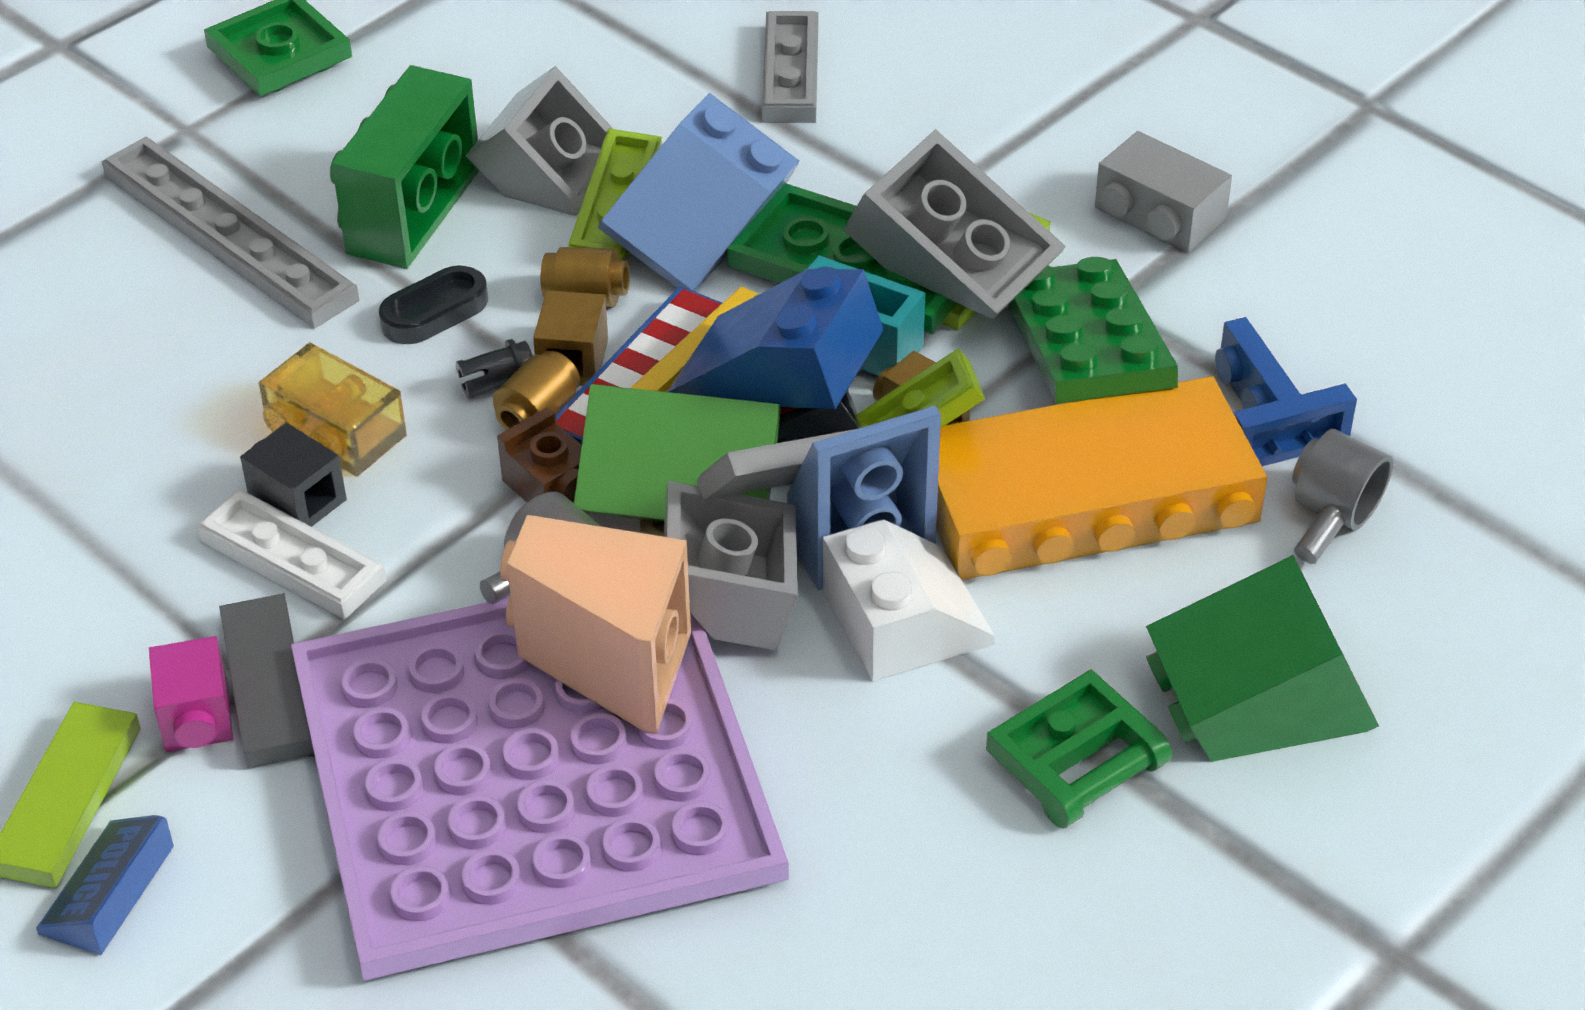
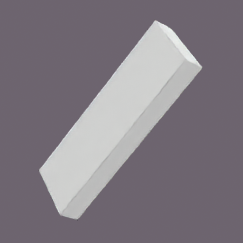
(292, 554)

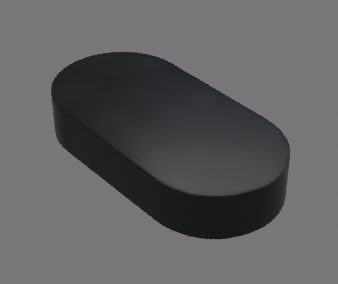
(433, 304)

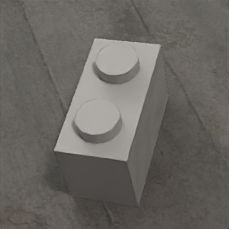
(1163, 191)

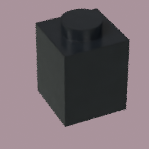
(294, 474)

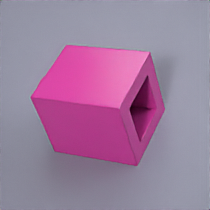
(190, 694)

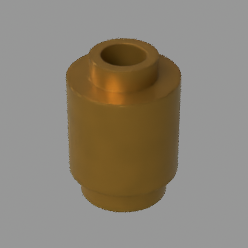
(586, 272)
(539, 383)

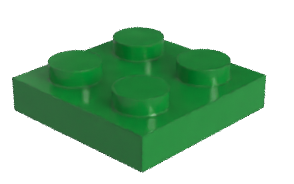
(277, 44)

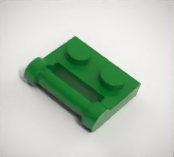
(1065, 731)

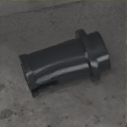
(496, 365)

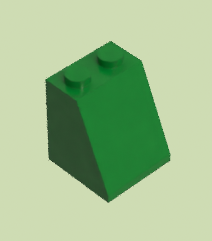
(1257, 668)

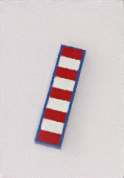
(641, 352)

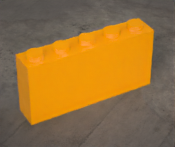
(1094, 478)

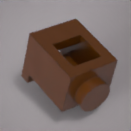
(539, 457)

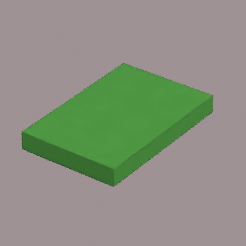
(652, 437)

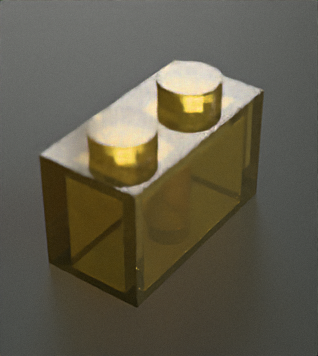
(334, 406)

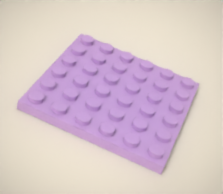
(508, 807)

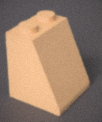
(601, 612)

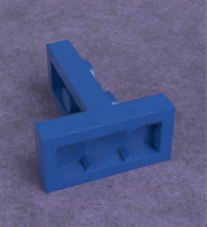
(1274, 413)

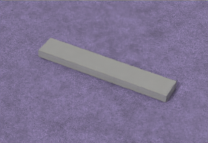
(231, 232)

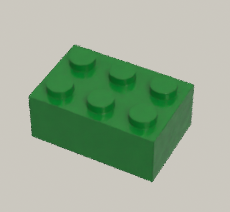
(406, 166)

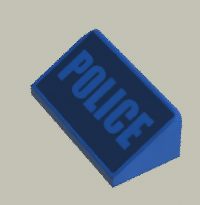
(108, 883)

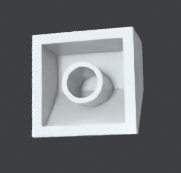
(899, 599)

